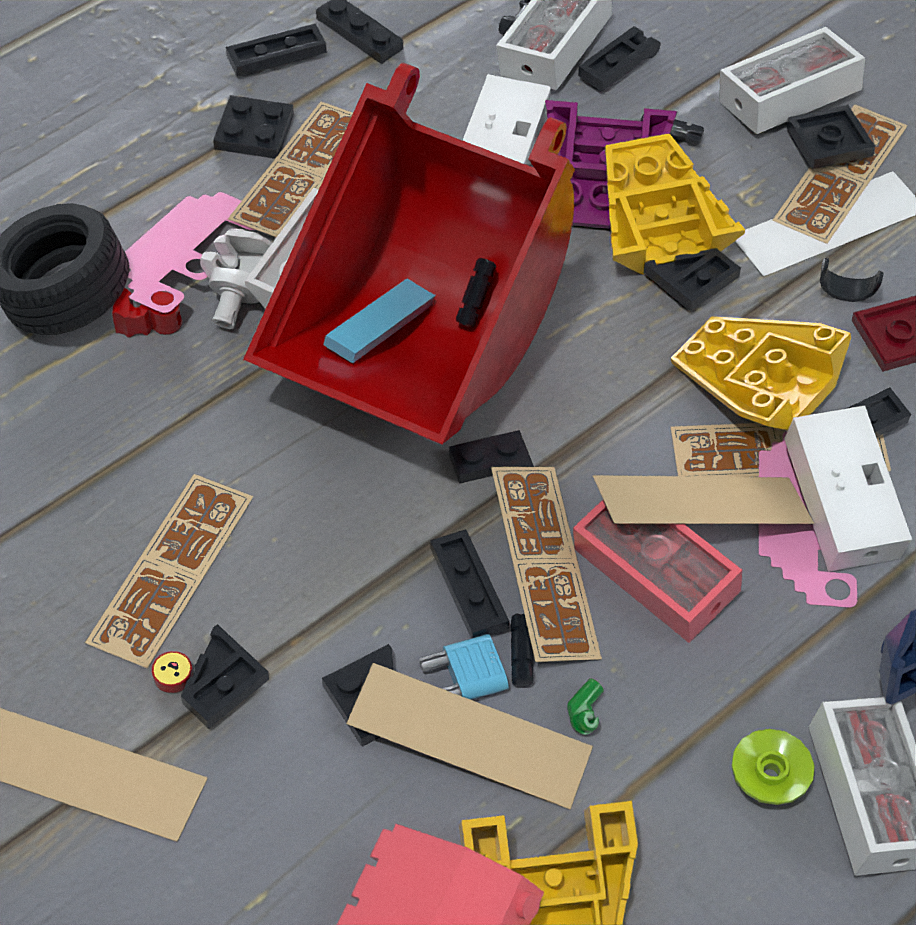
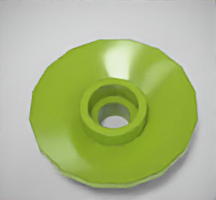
(777, 752)

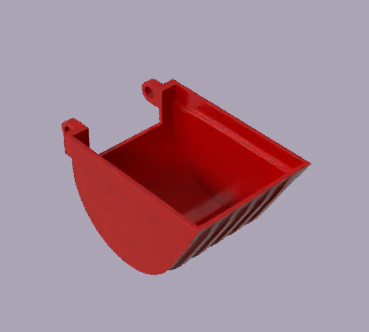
(421, 211)

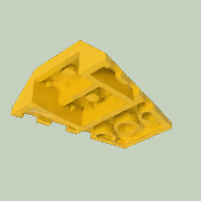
(661, 204)

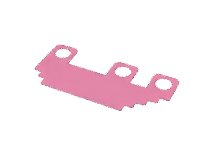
(172, 244)
(795, 545)

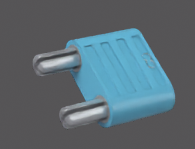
(472, 666)

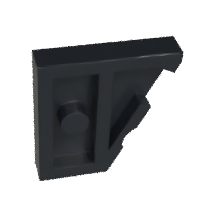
(694, 276)

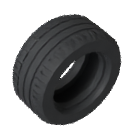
(74, 293)

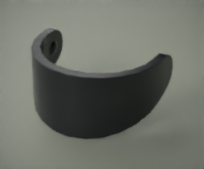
(848, 288)

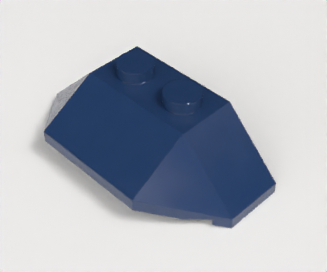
(899, 661)

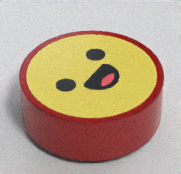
(172, 671)

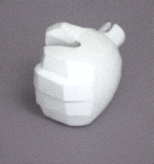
(227, 275)

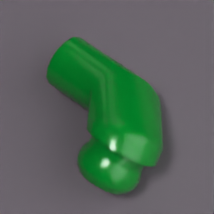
(580, 707)

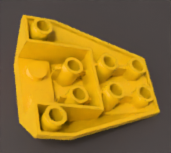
(765, 366)

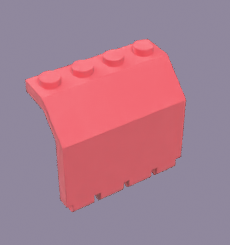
(437, 884)

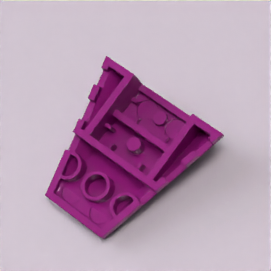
(585, 149)

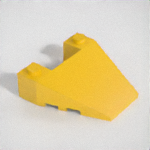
(576, 886)

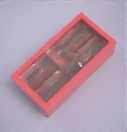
(661, 568)

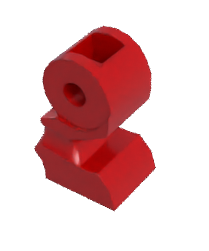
(142, 319)

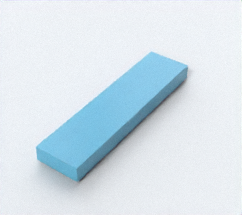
(379, 320)

